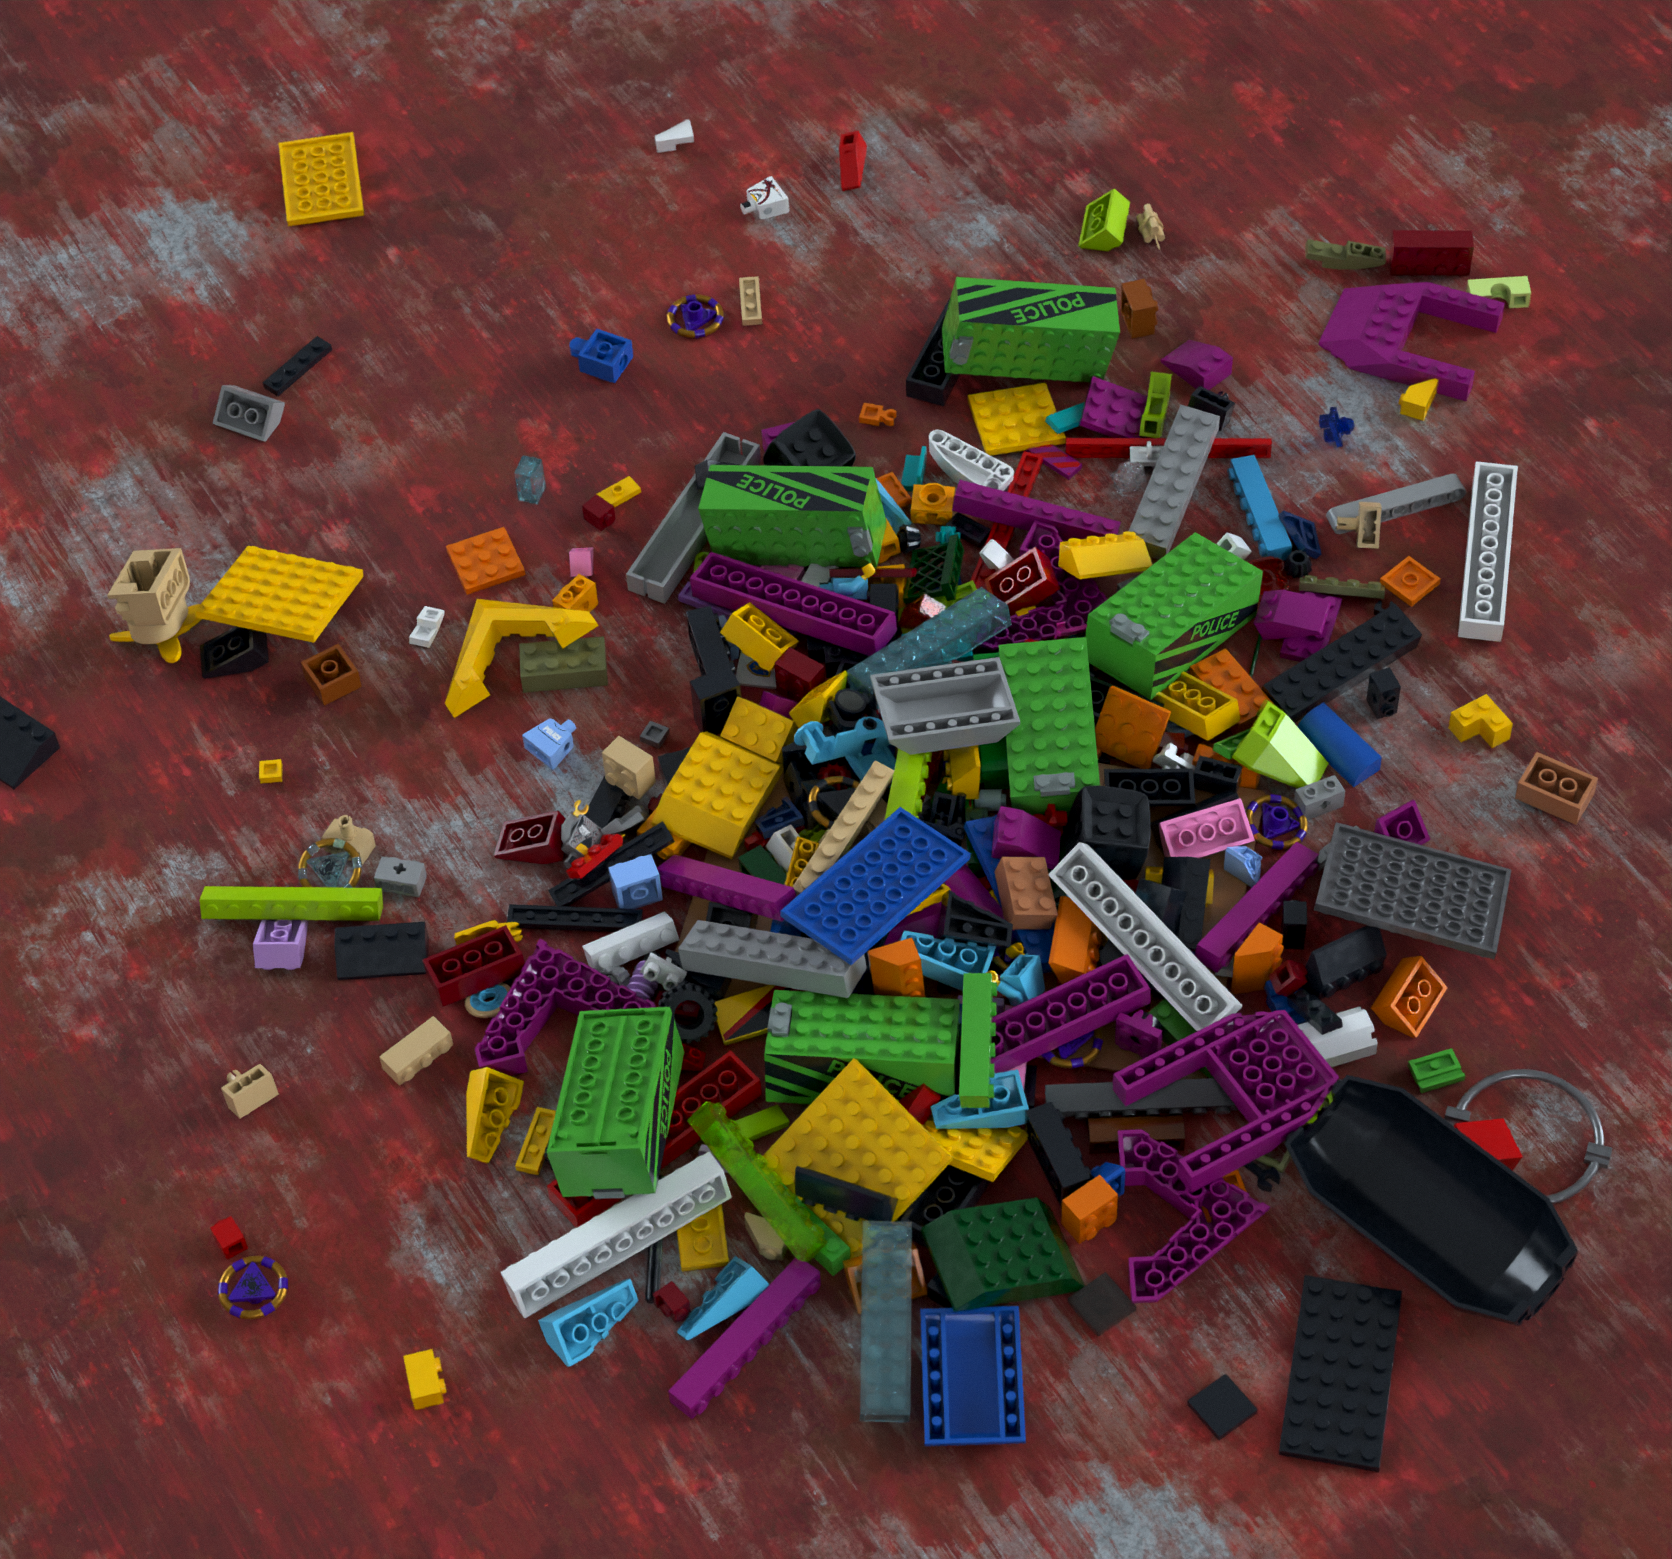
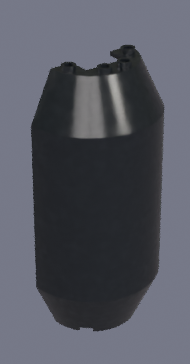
(1433, 1201)

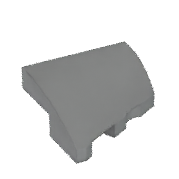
(633, 818)

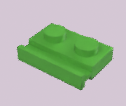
(1436, 1070)

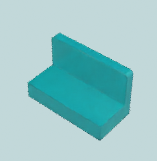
(914, 470)

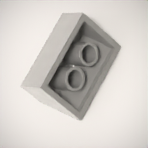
(247, 412)

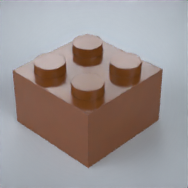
(1138, 308)
(331, 674)

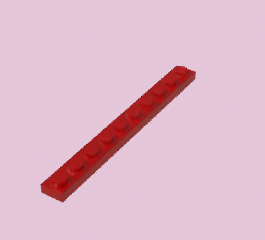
(1121, 447)
(1021, 485)

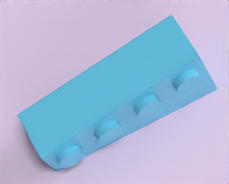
(949, 960)

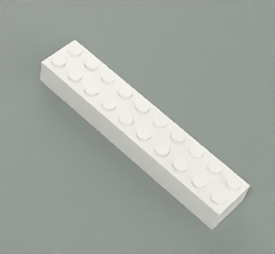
(1488, 552)
(1144, 938)
(616, 1235)

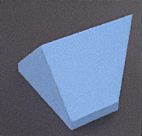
(1243, 864)

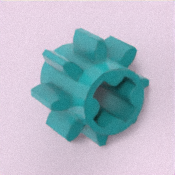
(945, 533)

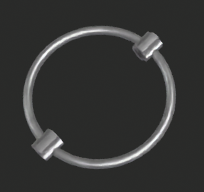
(1596, 1154)

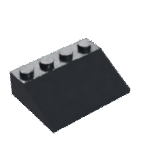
(23, 744)

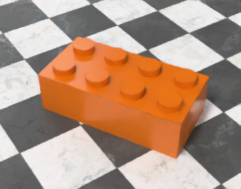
(1228, 676)

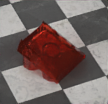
(1273, 575)

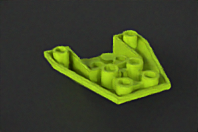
(1280, 749)

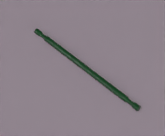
(1255, 656)

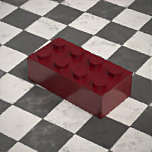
(1431, 252)
(474, 965)

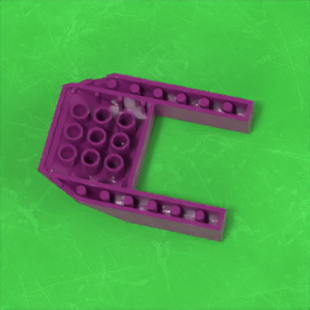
(1376, 321)
(1264, 1070)

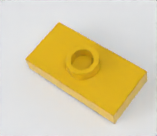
(620, 491)

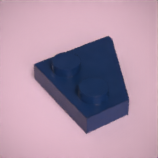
(1302, 533)
(779, 818)

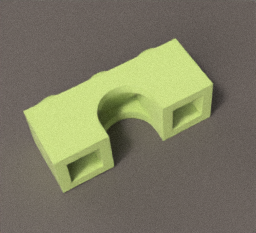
(1512, 289)

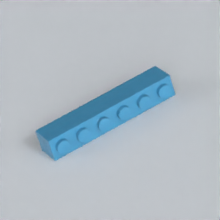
(1259, 507)

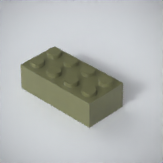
(549, 667)

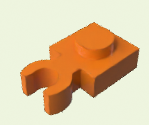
(874, 414)

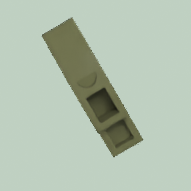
(1348, 257)

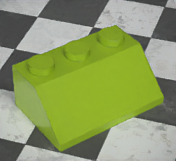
(1104, 222)

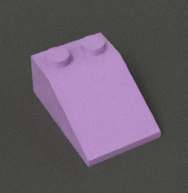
(280, 944)

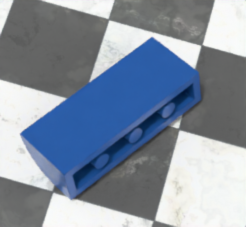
(1340, 745)

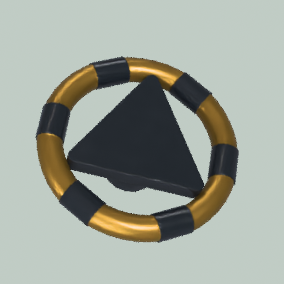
(833, 800)

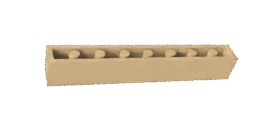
(847, 825)

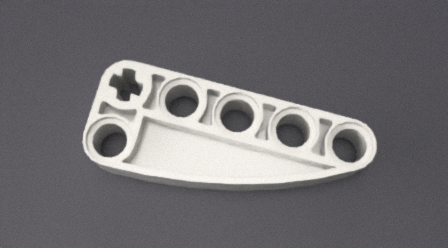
(968, 463)

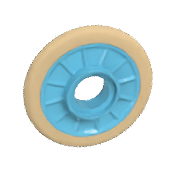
(479, 1008)

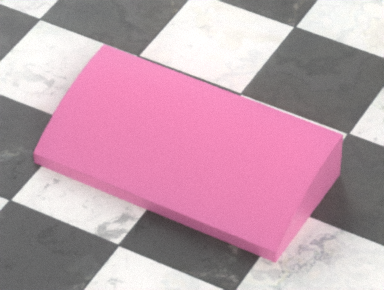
(1206, 831)

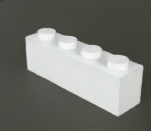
(631, 942)

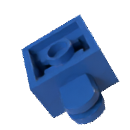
(602, 355)

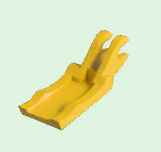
(473, 932)

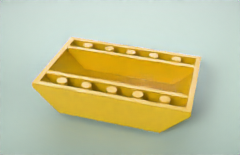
(717, 794)

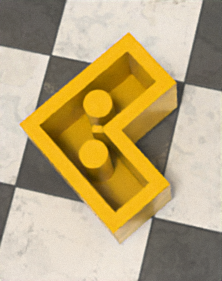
(1481, 718)

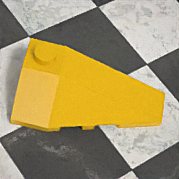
(490, 1103)

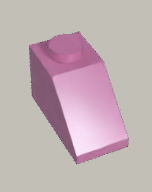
(581, 561)

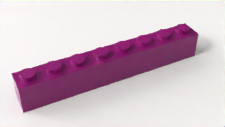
(1022, 511)
(725, 886)
(1257, 906)
(744, 1338)

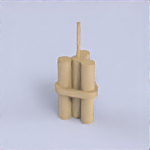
(1150, 225)

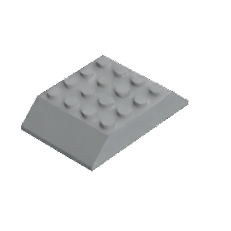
(946, 705)

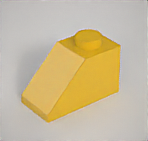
(1418, 399)

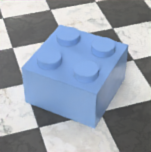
(635, 883)

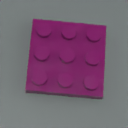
(1112, 409)

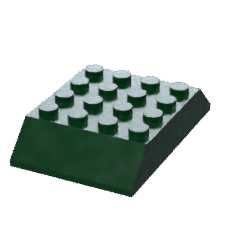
(1001, 1254)

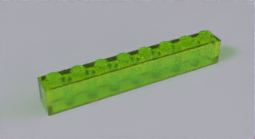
(758, 1181)

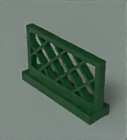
(949, 571)

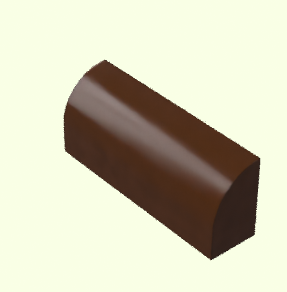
(1164, 1128)

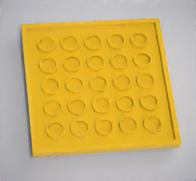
(280, 593)
(862, 1138)

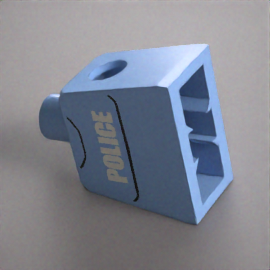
(550, 741)

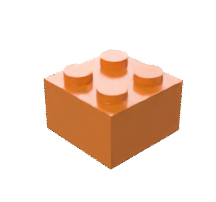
(1089, 1209)

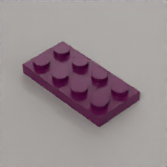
(1302, 647)

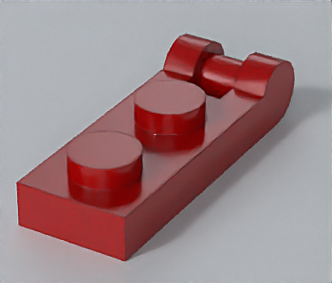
(595, 855)

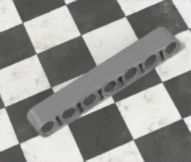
(1404, 500)

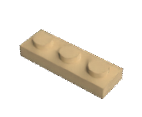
(750, 301)

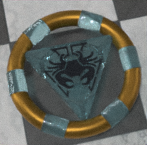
(330, 867)

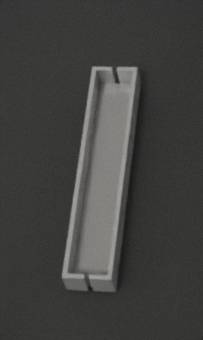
(682, 530)

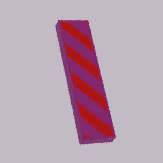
(1057, 460)

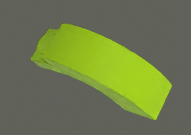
(1156, 406)

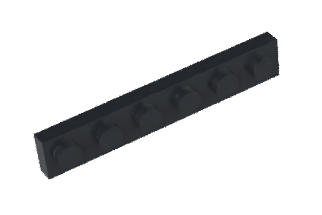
(644, 844)
(573, 917)

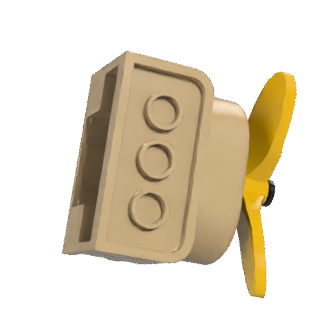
(153, 600)

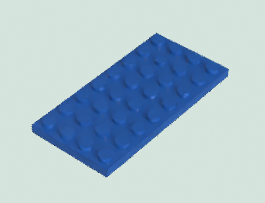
(875, 885)

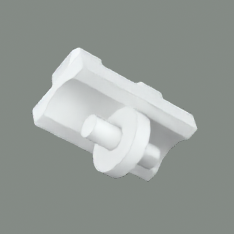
(1145, 455)
(1169, 760)
(662, 971)

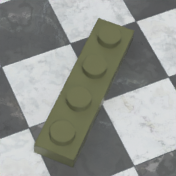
(1333, 586)

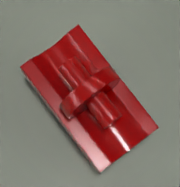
(1053, 818)

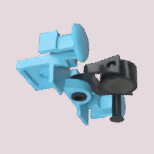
(847, 714)

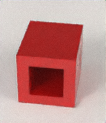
(228, 1237)

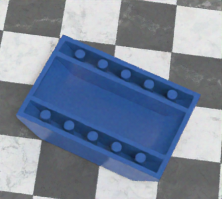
(972, 1376)

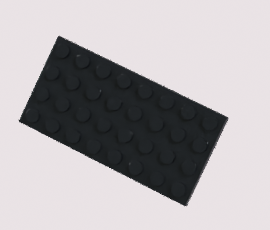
(1341, 1373)

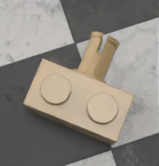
(1365, 524)
(359, 838)
(249, 1090)

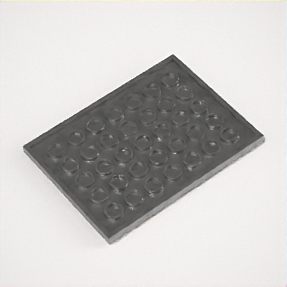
(1414, 890)

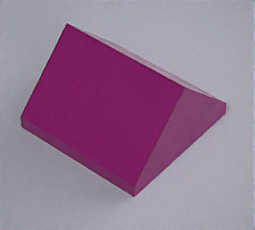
(1403, 824)

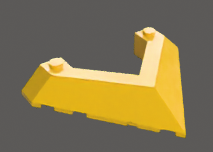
(498, 619)

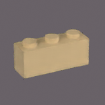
(416, 1051)

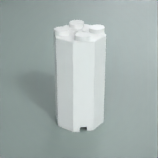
(1346, 1043)

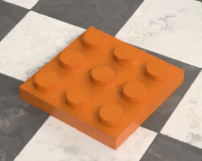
(485, 560)
(1130, 728)

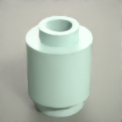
(991, 799)

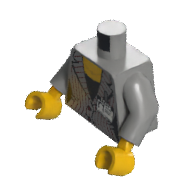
(579, 834)

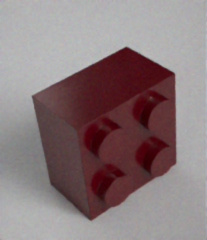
(797, 674)

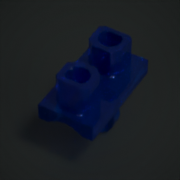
(1335, 426)

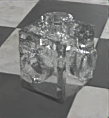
(1128, 476)

